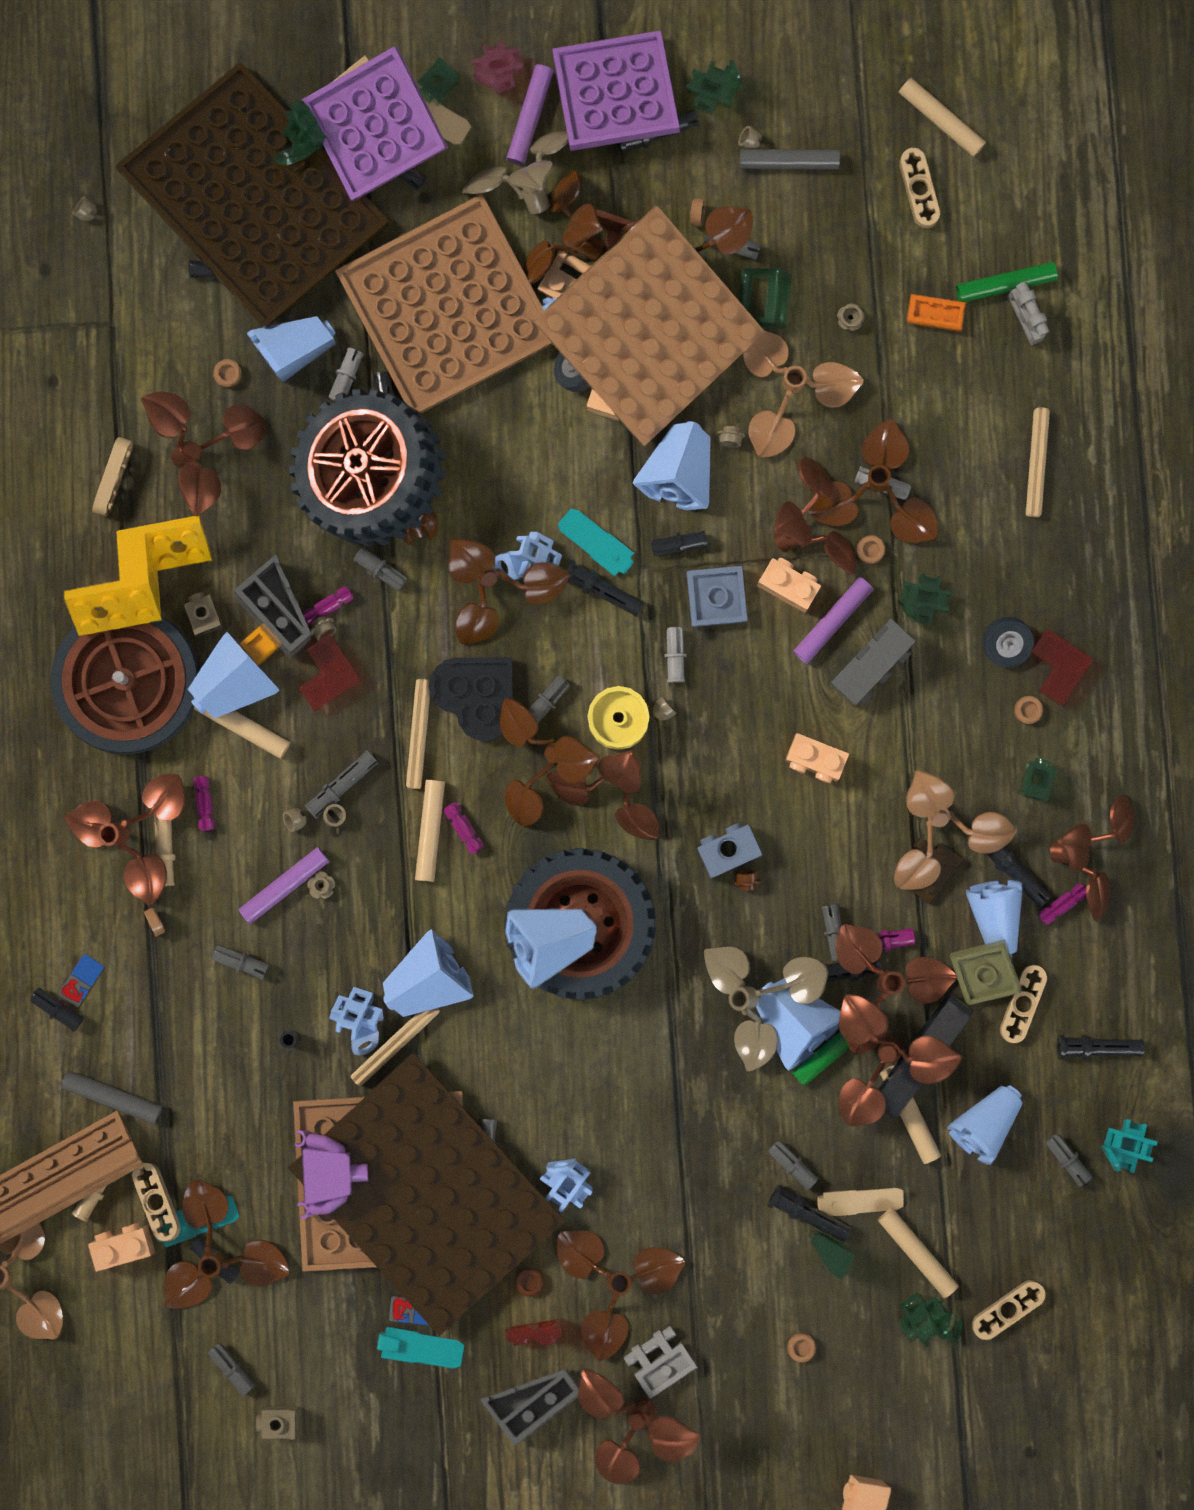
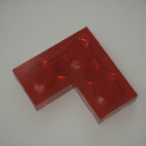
(1067, 664)
(336, 674)
(543, 1331)

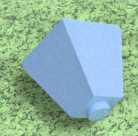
(293, 344)
(679, 468)
(229, 680)
(548, 941)
(427, 978)
(798, 1025)

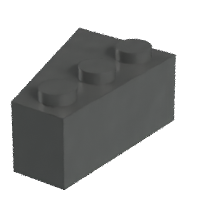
(273, 607)
(873, 664)
(531, 1405)

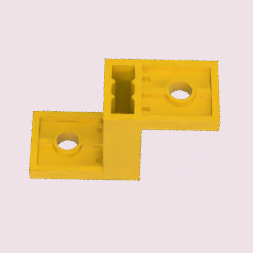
(140, 556)

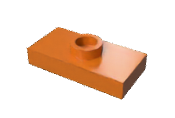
(936, 312)

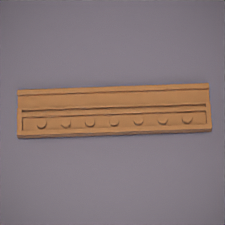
(65, 1174)

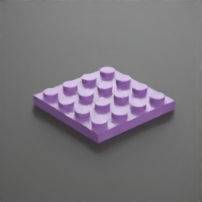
(615, 90)
(375, 123)

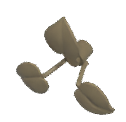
(530, 178)
(727, 969)

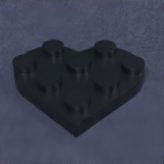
(474, 692)

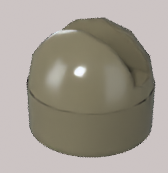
(750, 138)
(83, 209)
(663, 709)
(338, 811)
(293, 819)

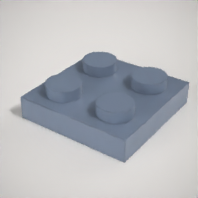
(716, 596)

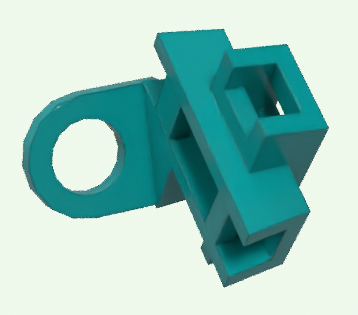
(1126, 1140)

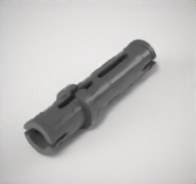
(337, 787)

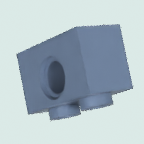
(746, 850)

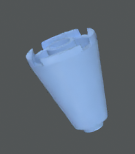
(997, 911)
(987, 1123)

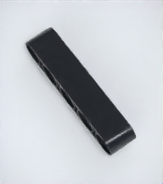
(943, 1024)

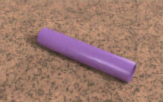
(530, 114)
(833, 620)
(283, 885)

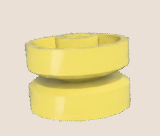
(618, 701)

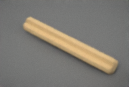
(1037, 462)
(418, 734)
(393, 1045)

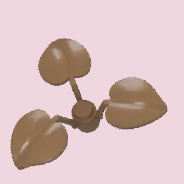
(833, 384)
(931, 799)
(43, 1313)

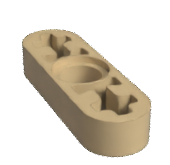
(907, 170)
(112, 476)
(1007, 1020)
(156, 1224)
(1030, 1305)

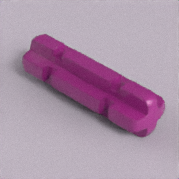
(328, 605)
(203, 803)
(463, 828)
(1063, 904)

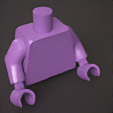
(326, 1174)

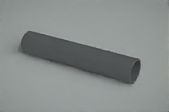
(788, 159)
(111, 1097)

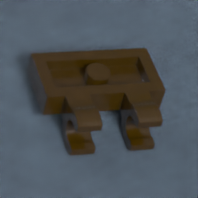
(948, 862)

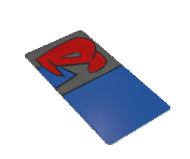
(81, 980)
(403, 1312)

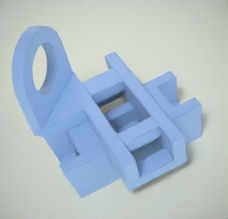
(520, 561)
(362, 1028)
(564, 1180)

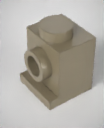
(210, 622)
(285, 1415)

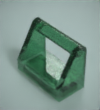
(777, 295)
(834, 1254)

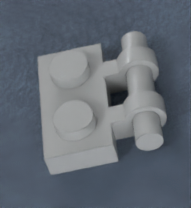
(1028, 313)
(664, 1370)

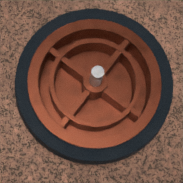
(125, 686)

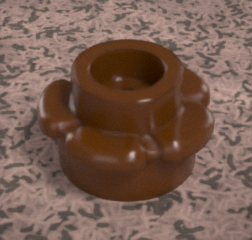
(747, 879)

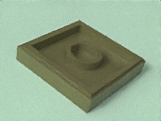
(985, 972)

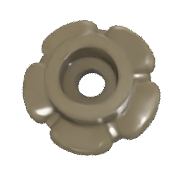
(855, 311)
(730, 436)
(322, 627)
(313, 884)

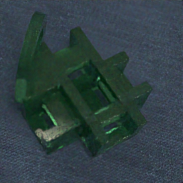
(709, 94)
(304, 142)
(921, 602)
(939, 1324)

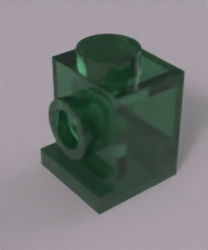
(449, 81)
(1038, 791)

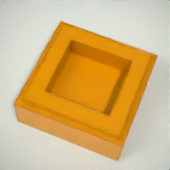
(259, 645)

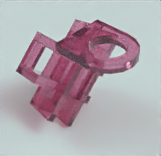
(497, 72)

